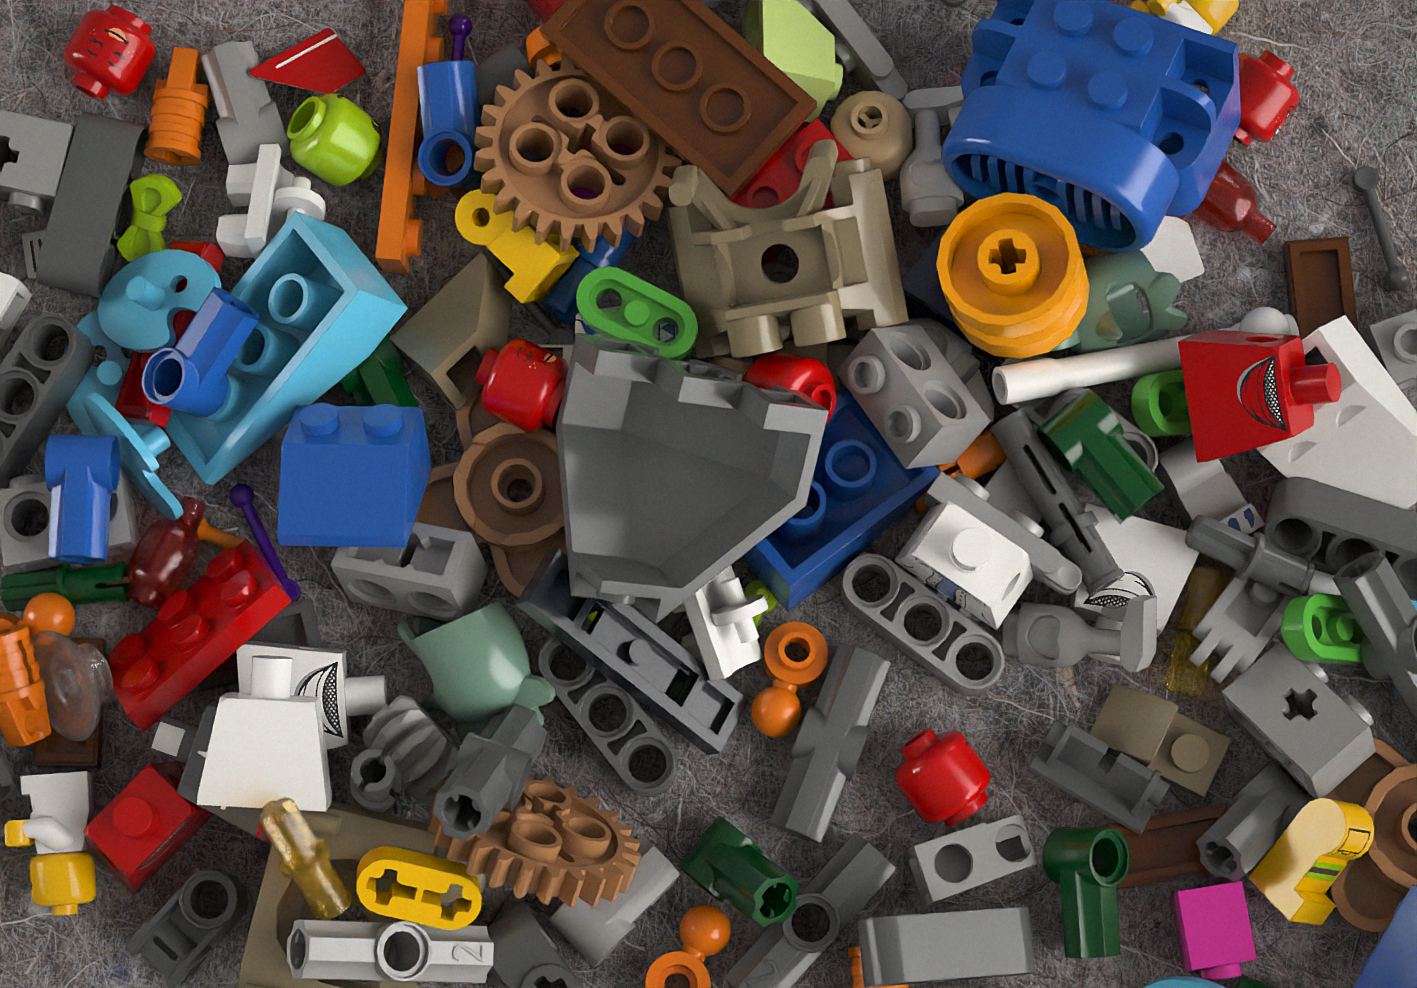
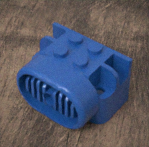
(1094, 115)

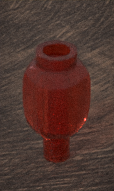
(1233, 206)
(165, 557)

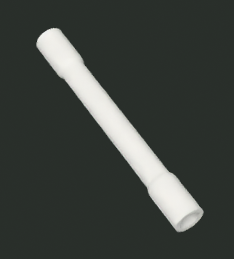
(1050, 376)

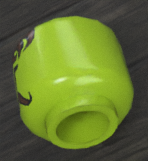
(335, 139)

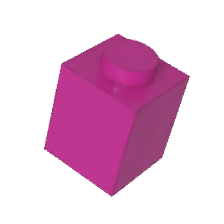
(1213, 930)

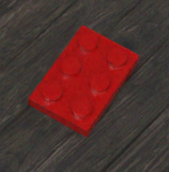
(195, 633)

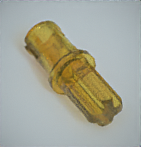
(1202, 591)
(304, 858)

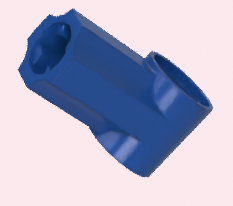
(448, 118)
(194, 372)
(81, 477)

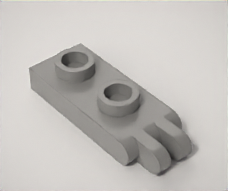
(858, 47)
(1045, 560)
(1239, 625)

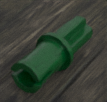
(76, 584)

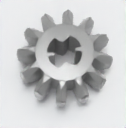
(415, 744)

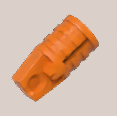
(179, 111)
(22, 693)

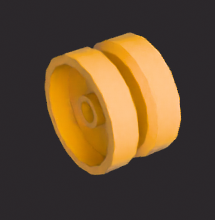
(1013, 275)

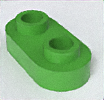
(640, 311)
(1161, 404)
(1322, 630)

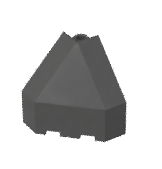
(673, 470)

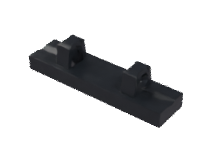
(635, 657)

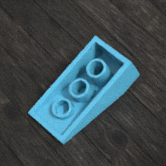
(317, 322)

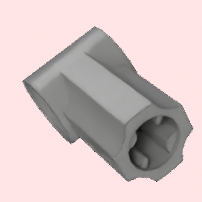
(243, 103)
(603, 927)

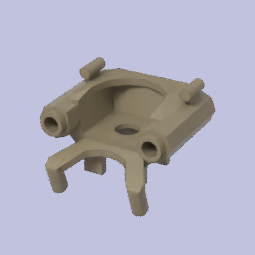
(843, 252)
(350, 836)

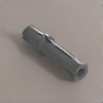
(1016, 438)
(379, 785)

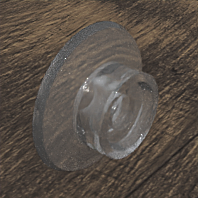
(74, 681)

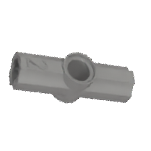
(356, 952)

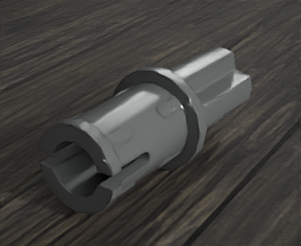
(1250, 556)

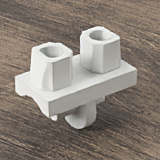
(271, 199)
(723, 625)

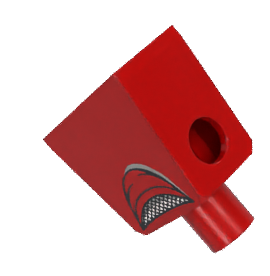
(1250, 389)
(144, 825)

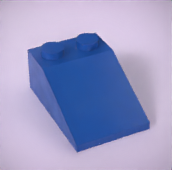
(851, 502)

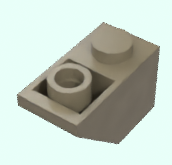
(456, 330)

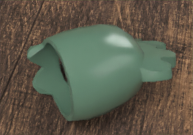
(1113, 310)
(476, 667)

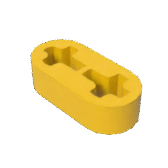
(417, 893)

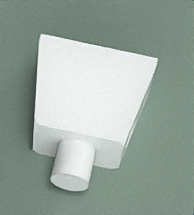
(267, 744)

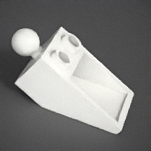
(1363, 439)

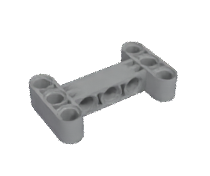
(914, 594)

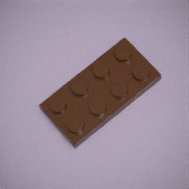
(685, 81)

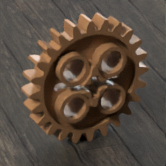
(575, 156)
(550, 847)

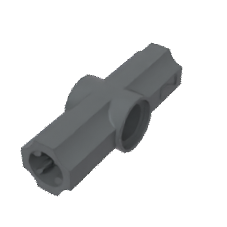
(1386, 622)
(830, 743)
(489, 772)
(840, 892)

